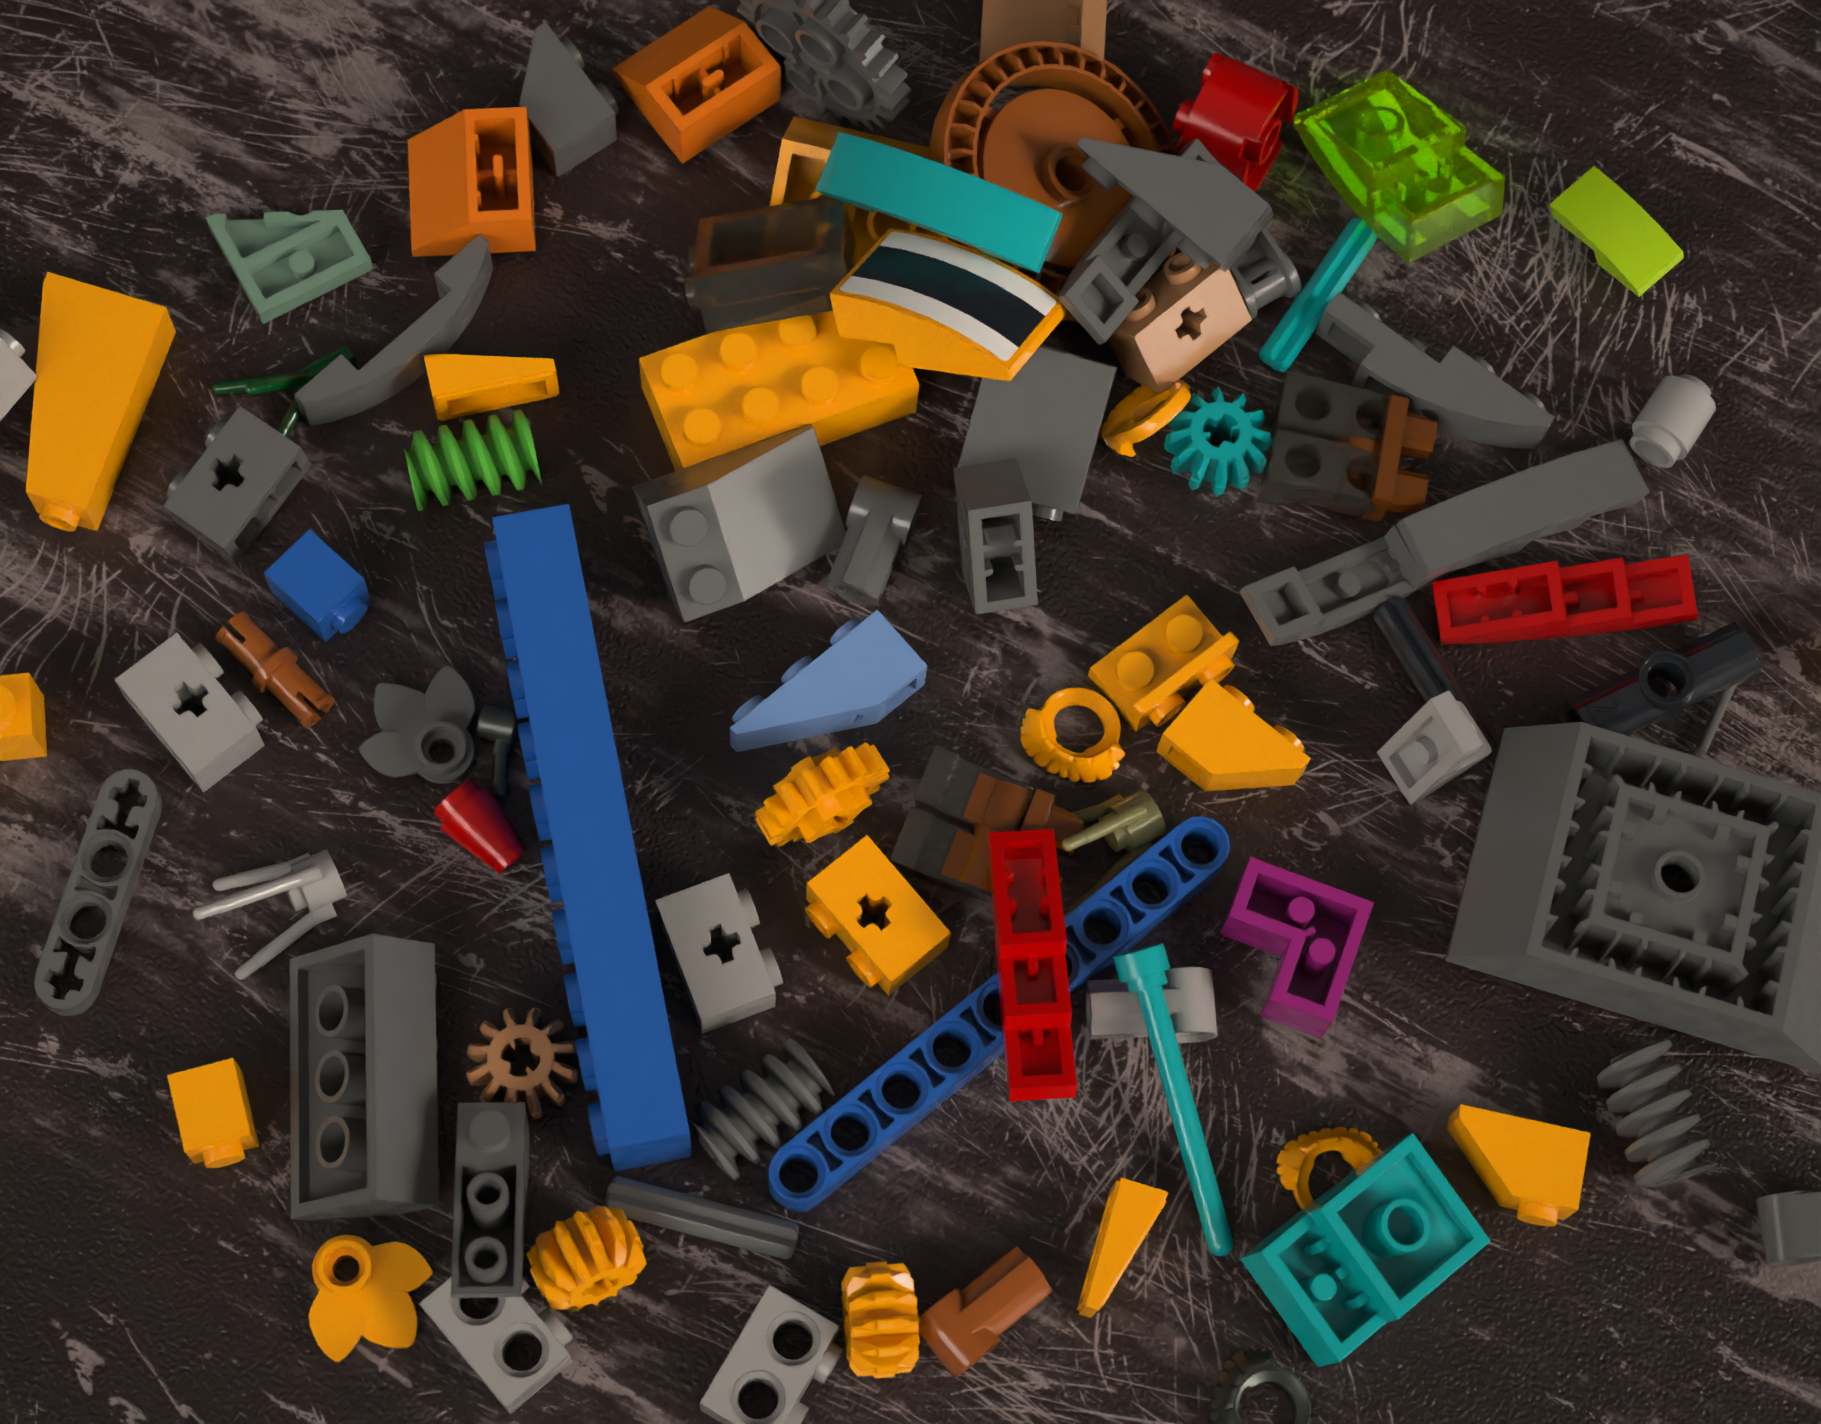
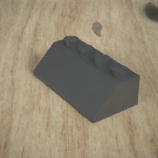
(363, 1079)

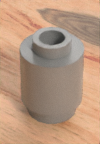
(1672, 420)

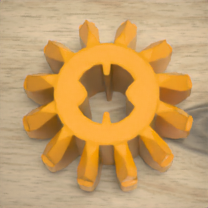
(586, 1258)
(880, 1319)

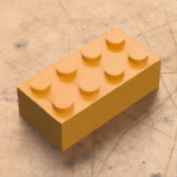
(769, 381)

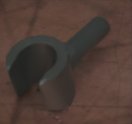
(501, 726)

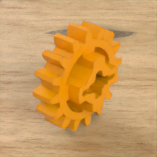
(822, 794)

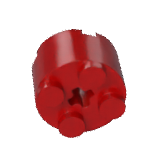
(1238, 117)

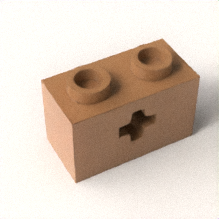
(1178, 322)

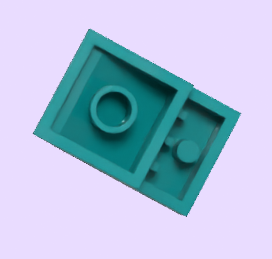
(1365, 1251)

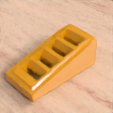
(486, 383)
(1124, 1224)

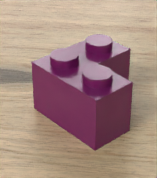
(1310, 930)

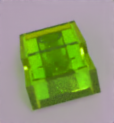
(1401, 164)

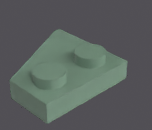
(290, 256)

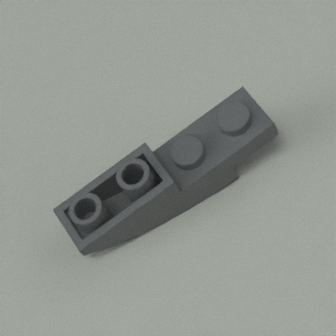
(1456, 392)

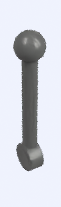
(1713, 722)

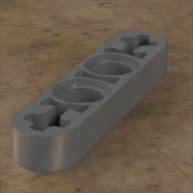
(88, 889)

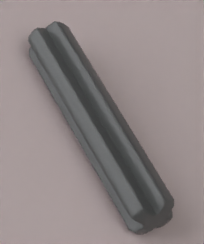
(703, 1217)

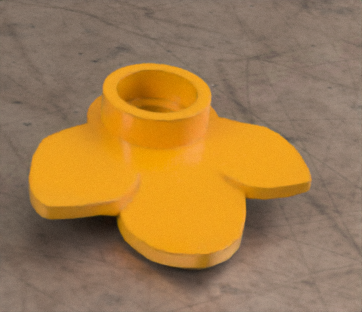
(370, 1304)

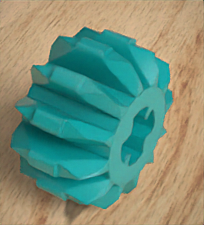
(1234, 458)

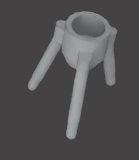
(308, 883)

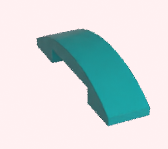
(940, 200)

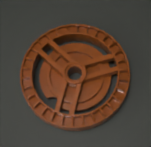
(1035, 136)

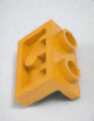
(1164, 663)

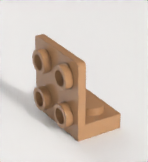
(1023, 21)

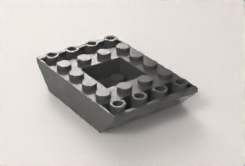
(1576, 901)

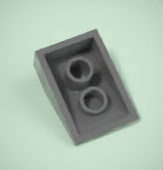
(740, 521)

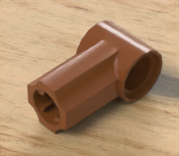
(969, 1321)

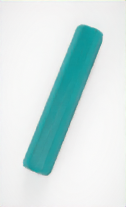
(1316, 295)

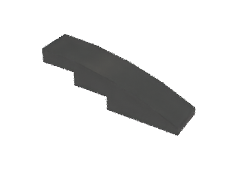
(1522, 508)

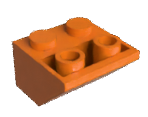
(701, 81)
(471, 181)

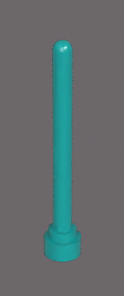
(1145, 975)

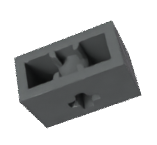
(229, 515)
(996, 536)

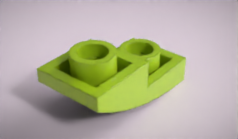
(1618, 230)

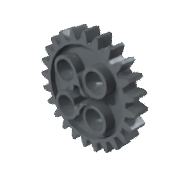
(831, 58)

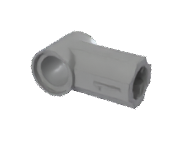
(1189, 998)

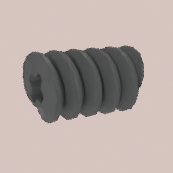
(761, 1107)
(1653, 1116)

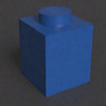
(319, 587)

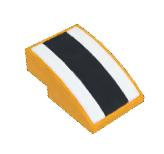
(945, 306)

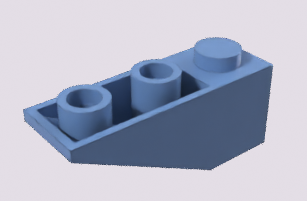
(844, 688)

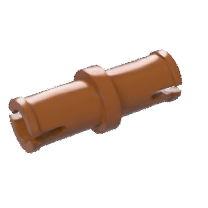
(274, 669)

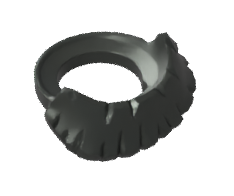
(1247, 1370)

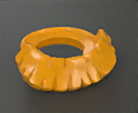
(1143, 415)
(1040, 742)
(1298, 1156)

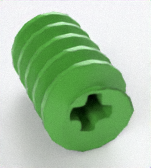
(471, 459)

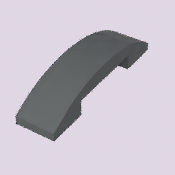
(1119, 264)
(345, 391)
(1335, 591)

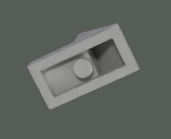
(1434, 747)

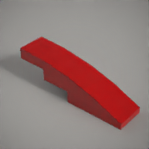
(1564, 601)
(1032, 965)

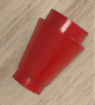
(480, 826)

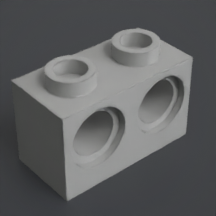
(487, 1339)
(757, 1362)

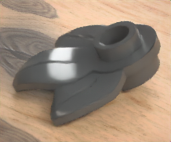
(417, 724)

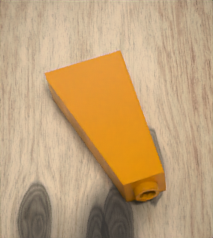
(90, 393)

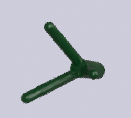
(281, 381)

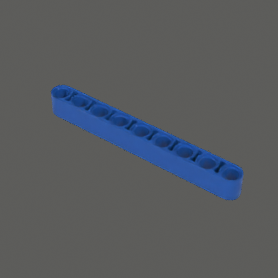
(982, 1039)

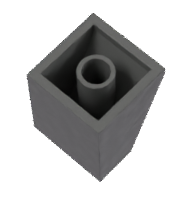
(1047, 422)

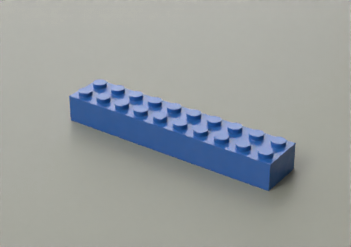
(593, 846)

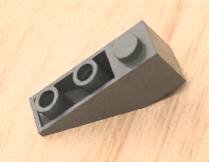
(1192, 196)
(490, 1199)

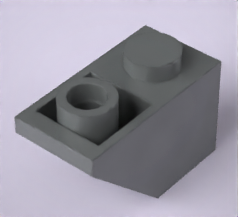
(564, 108)

